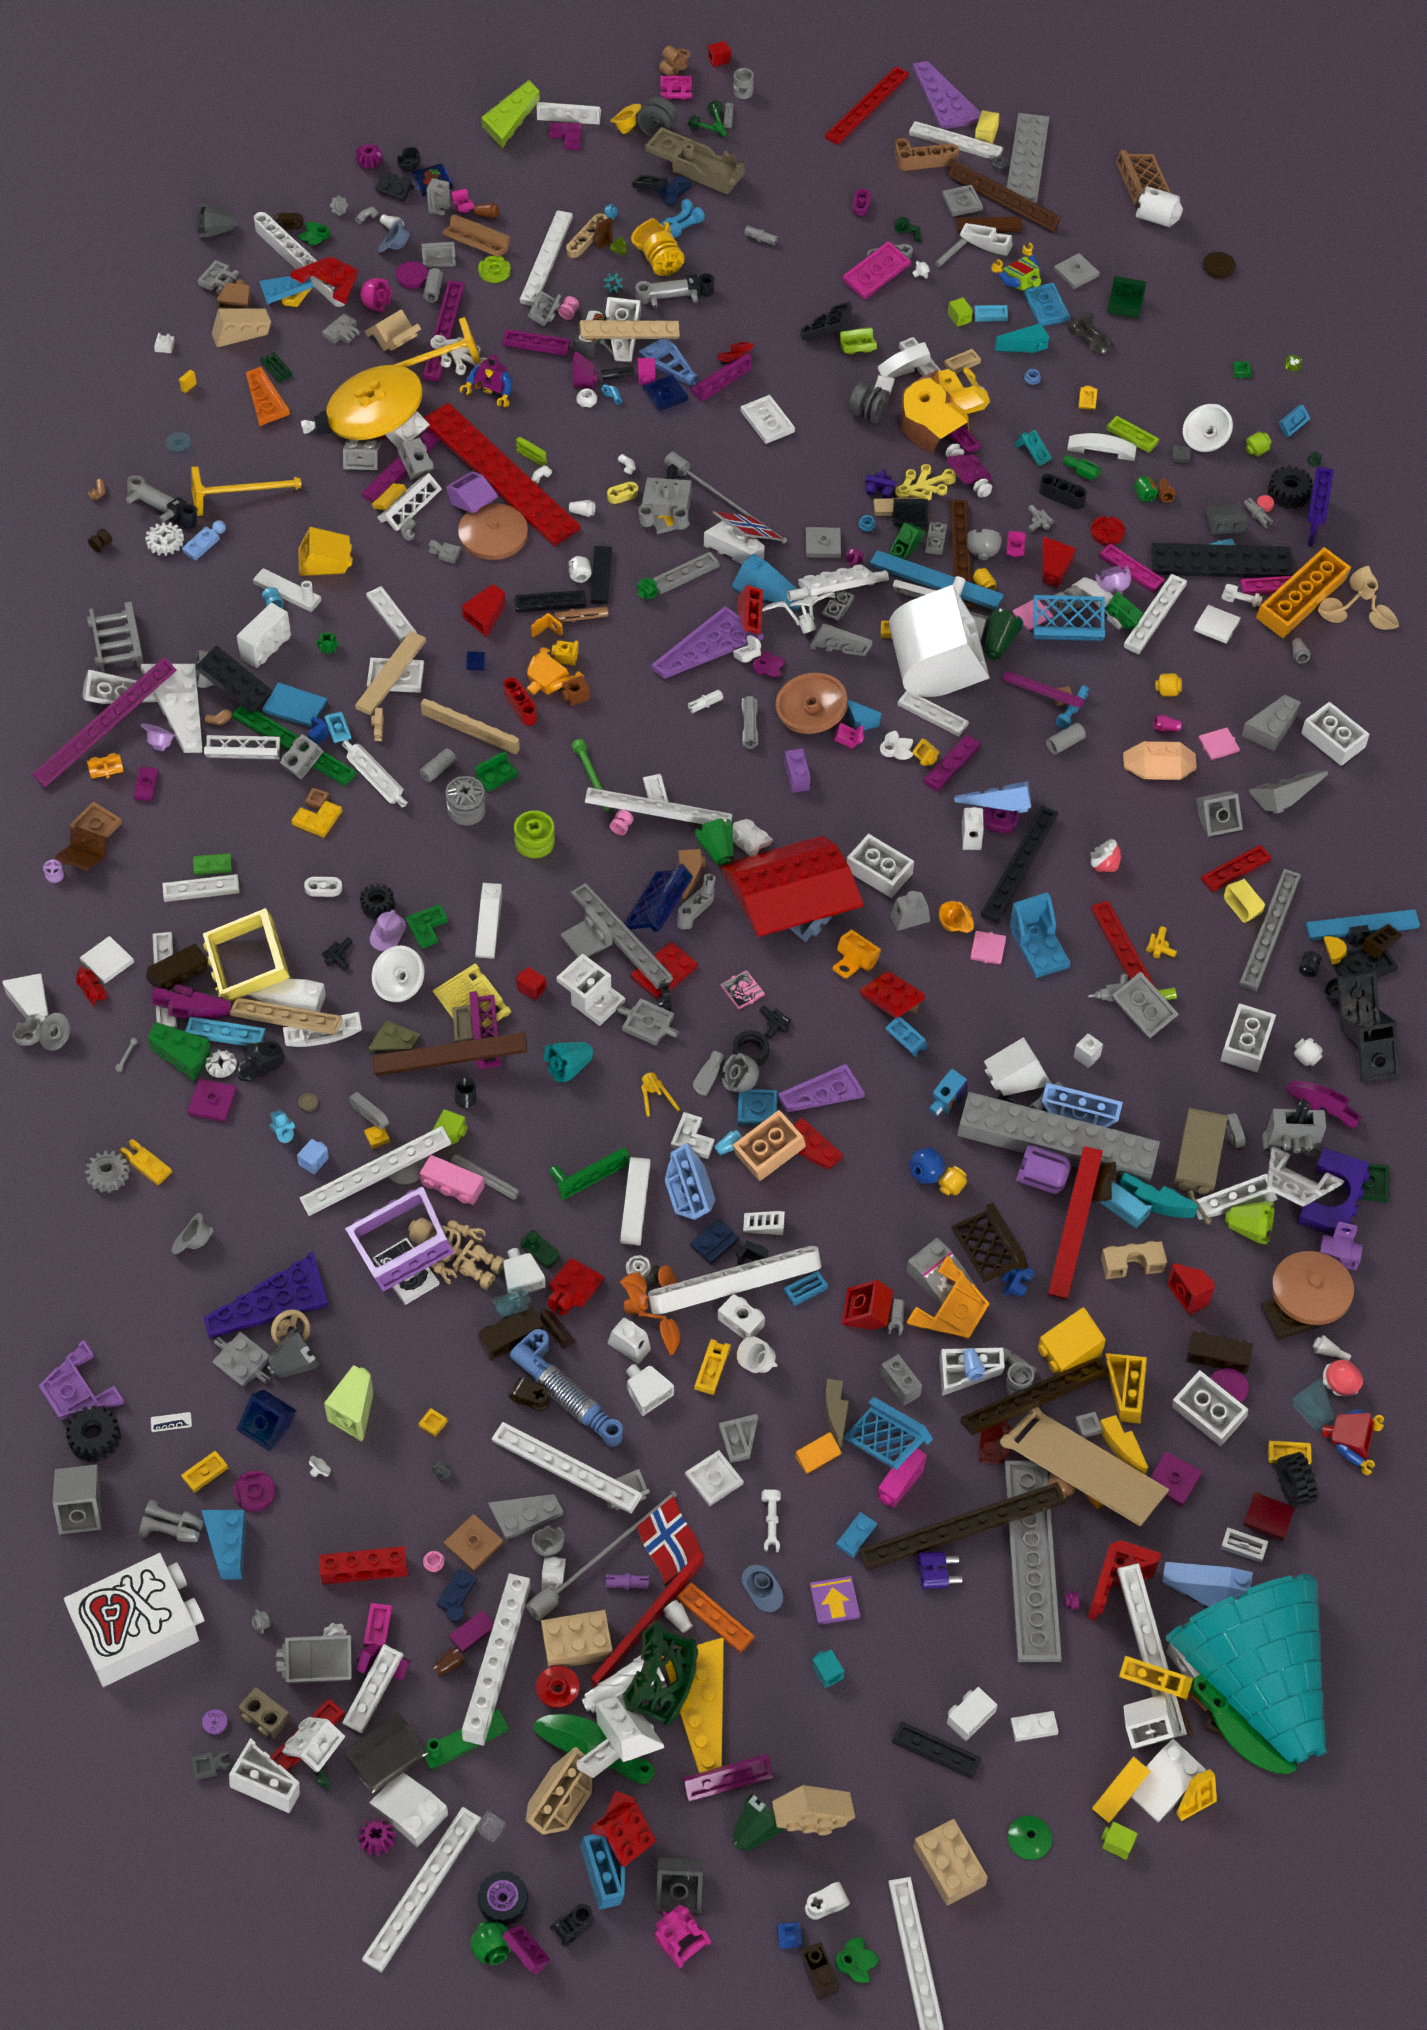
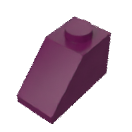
(583, 372)

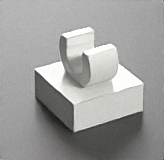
(164, 343)

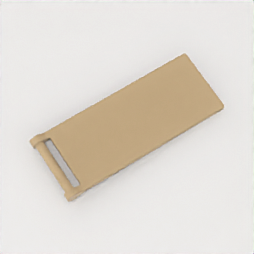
(1086, 1467)

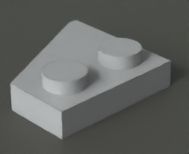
(739, 1437)

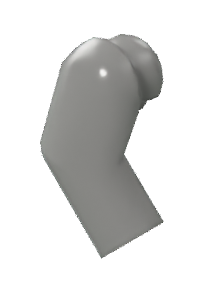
(365, 213)
(406, 530)

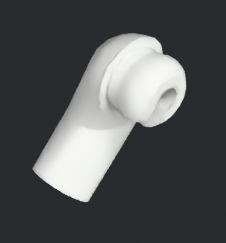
(629, 463)
(544, 470)

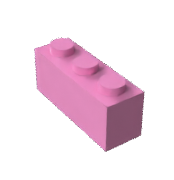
(451, 1180)

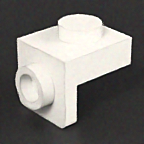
(750, 651)
(553, 1572)

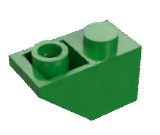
(907, 541)

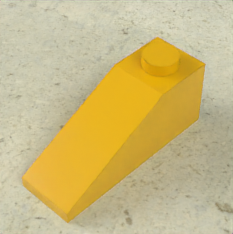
(1156, 1677)

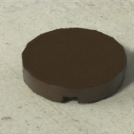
(1219, 264)

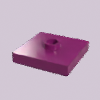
(212, 1100)
(1177, 1477)

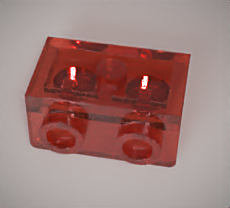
(990, 1445)

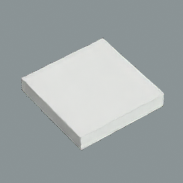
(107, 960)
(714, 1478)

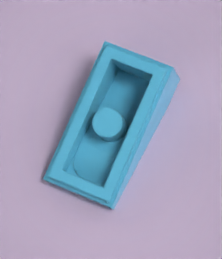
(337, 727)

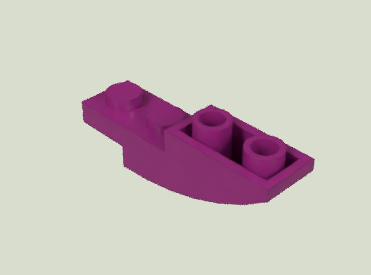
(197, 1006)
(1322, 1096)

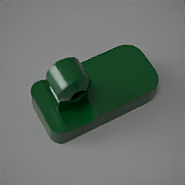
(540, 1249)

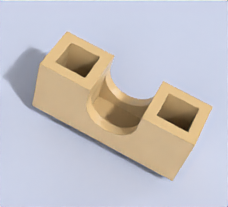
(1149, 1255)

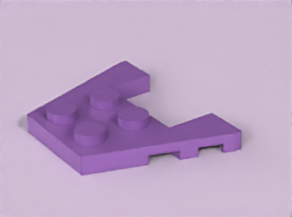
(69, 1392)

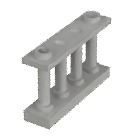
(129, 628)

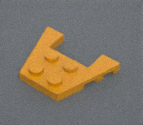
(960, 1309)

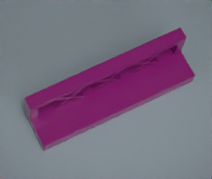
(722, 377)
(477, 1025)

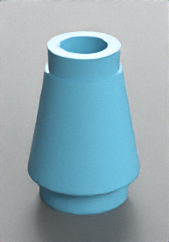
(726, 1144)

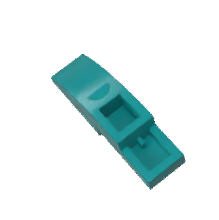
(1163, 1202)

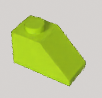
(453, 1124)

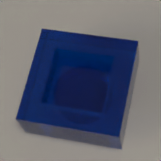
(475, 660)

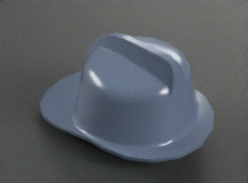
(396, 237)
(763, 1587)

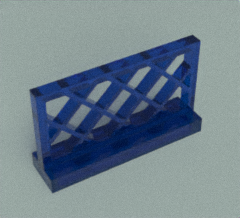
(665, 899)

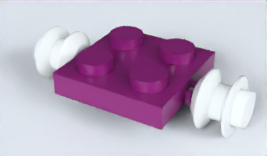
(969, 469)

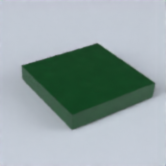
(1377, 1185)

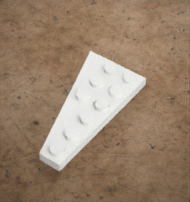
(180, 704)

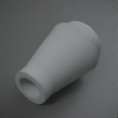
(1300, 652)

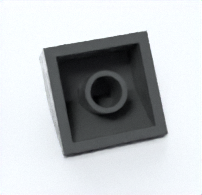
(679, 1884)

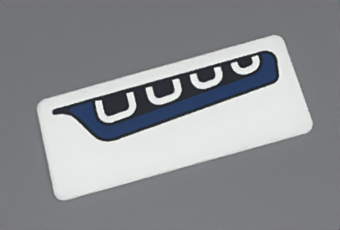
(171, 1422)

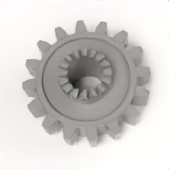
(99, 1175)

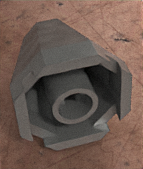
(213, 221)
(292, 1356)

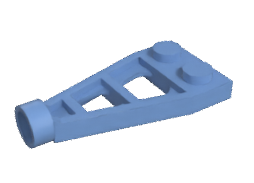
(660, 349)

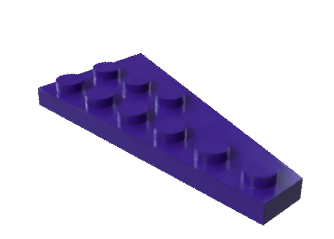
(292, 1289)

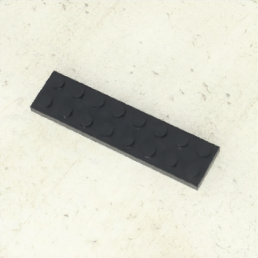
(1221, 560)

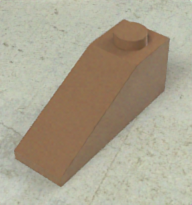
(693, 862)

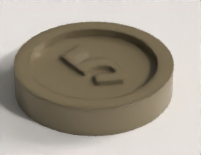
(308, 1102)

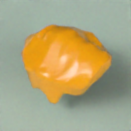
(956, 917)

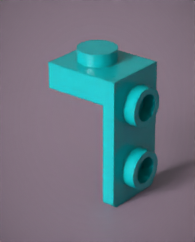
(1035, 447)

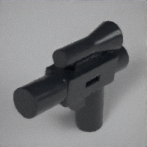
(337, 954)
(776, 1021)

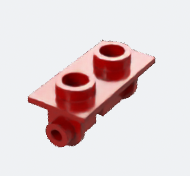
(86, 980)

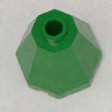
(717, 840)

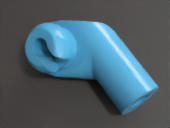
(611, 391)

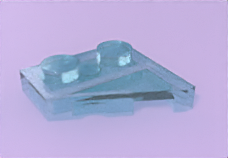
(1314, 1405)

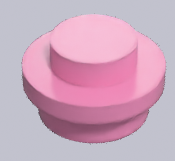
(433, 1561)

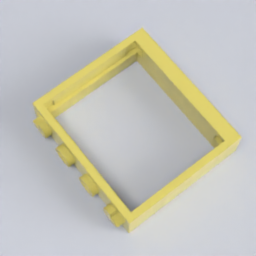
(233, 930)

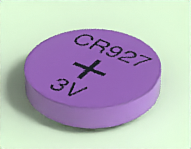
(214, 1722)

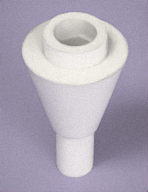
(1326, 1347)

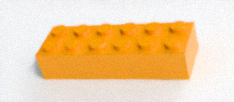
(1303, 592)

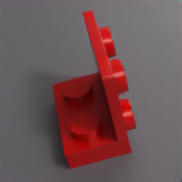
(625, 1831)

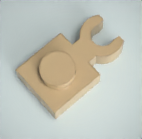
(377, 721)

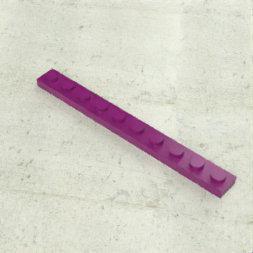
(104, 722)

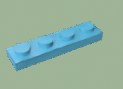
(225, 1032)

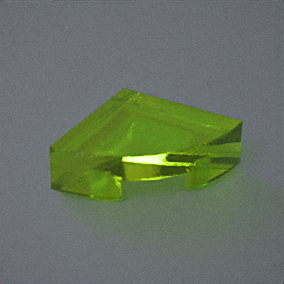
(619, 246)

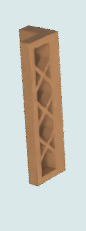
(477, 235)

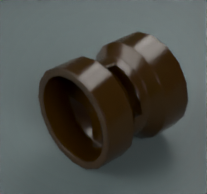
(100, 540)

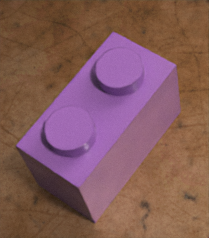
(797, 770)

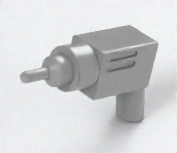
(1105, 994)

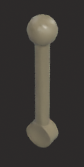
(1207, 1220)

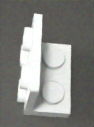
(314, 1742)

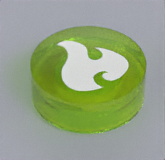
(1293, 362)

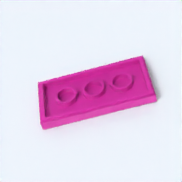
(876, 270)

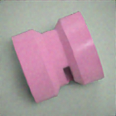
(568, 308)
(621, 822)

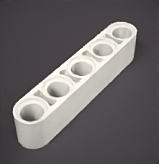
(635, 1201)

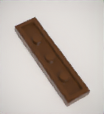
(1002, 224)

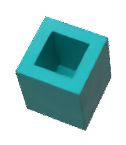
(827, 1668)

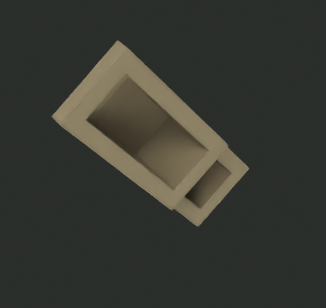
(836, 1409)

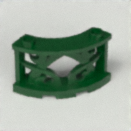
(684, 1663)

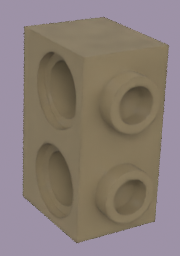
(268, 1710)

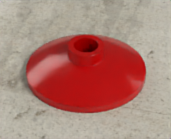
(557, 1677)

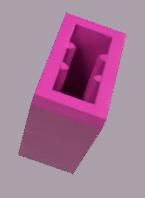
(900, 1481)

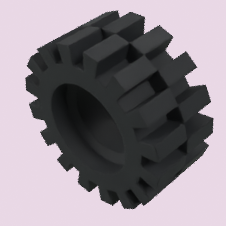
(377, 893)

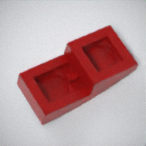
(737, 351)

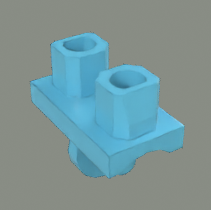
(282, 1126)

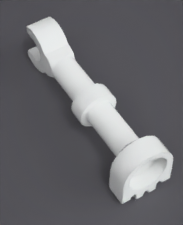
(771, 1497)

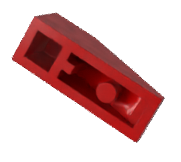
(750, 609)

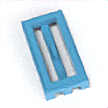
(792, 1296)

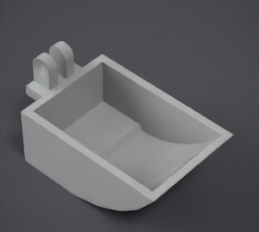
(315, 1659)

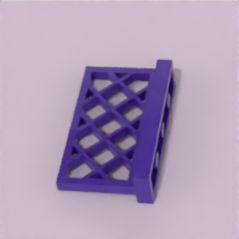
(1319, 500)

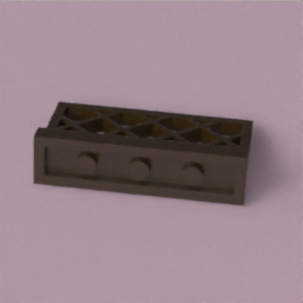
(1005, 1238)

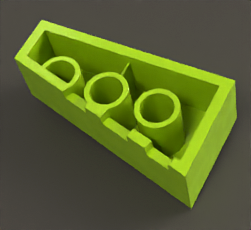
(510, 113)

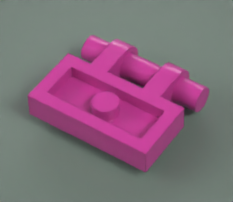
(676, 83)

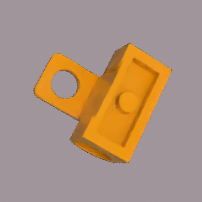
(857, 953)

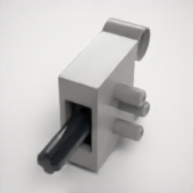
(666, 498)
(1295, 1129)

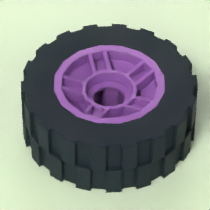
(508, 1886)

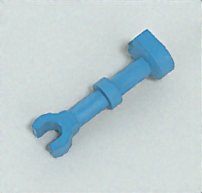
(1063, 720)

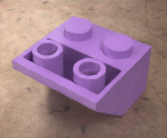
(471, 492)

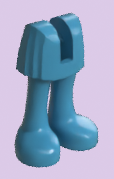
(692, 216)

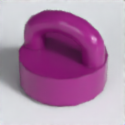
(854, 556)

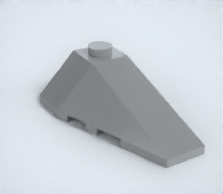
(1286, 792)

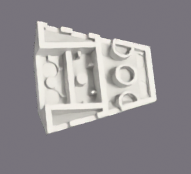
(1293, 1185)

